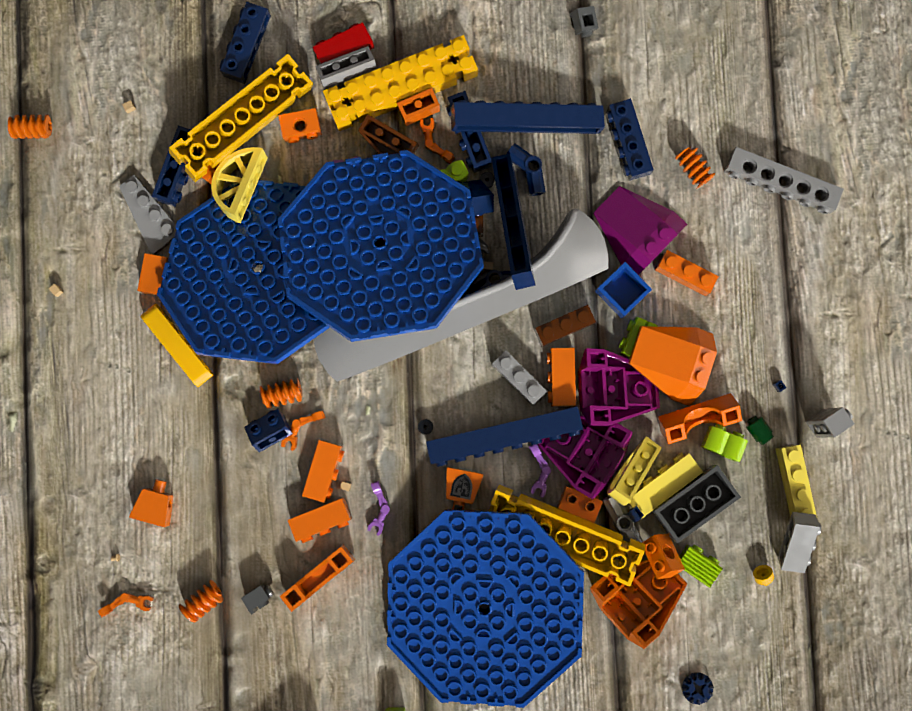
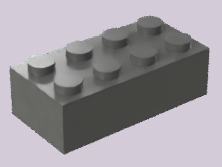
(696, 503)

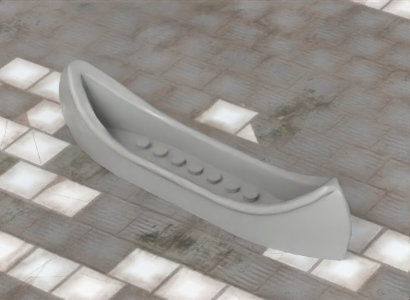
(568, 258)

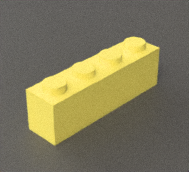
(795, 479)
(666, 483)

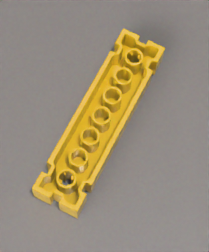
(385, 87)
(241, 118)
(583, 540)

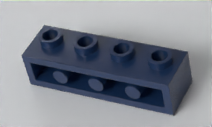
(245, 42)
(629, 139)
(471, 142)
(172, 175)

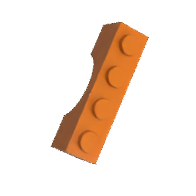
(720, 410)
(317, 578)

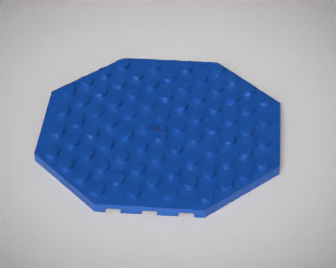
(213, 283)
(387, 289)
(492, 561)

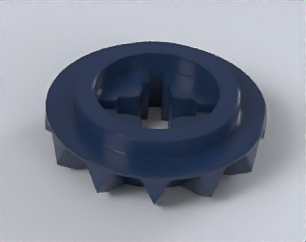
(699, 679)

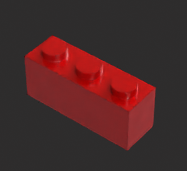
(343, 43)

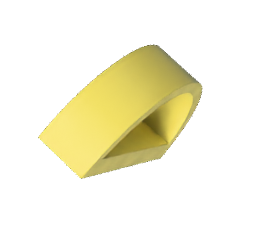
(256, 161)
(633, 471)

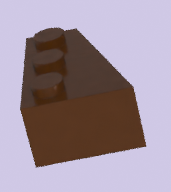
(384, 138)

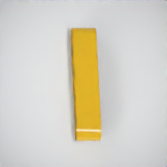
(176, 345)

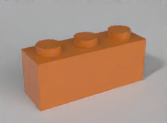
(686, 273)
(561, 377)
(323, 471)
(320, 520)

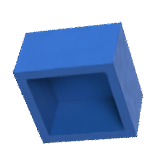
(623, 290)

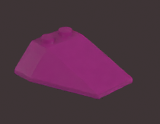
(637, 227)
(613, 389)
(590, 457)

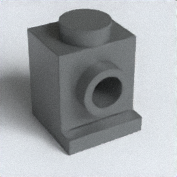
(584, 21)
(257, 597)

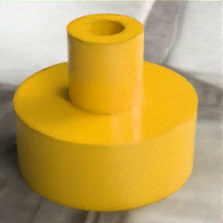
(763, 575)

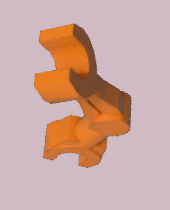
(428, 130)
(297, 423)
(126, 597)

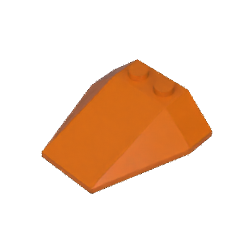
(675, 360)
(641, 608)

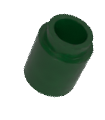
(759, 429)

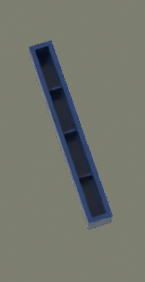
(527, 117)
(513, 222)
(504, 435)

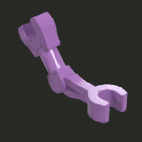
(541, 482)
(385, 508)

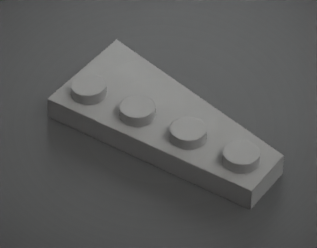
(150, 217)

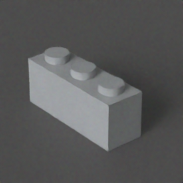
(346, 68)
(519, 377)
(830, 422)
(799, 542)

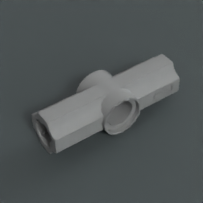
(618, 512)

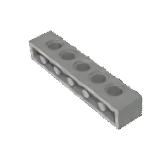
(830, 193)

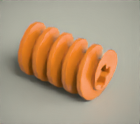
(30, 128)
(695, 166)
(281, 394)
(202, 603)

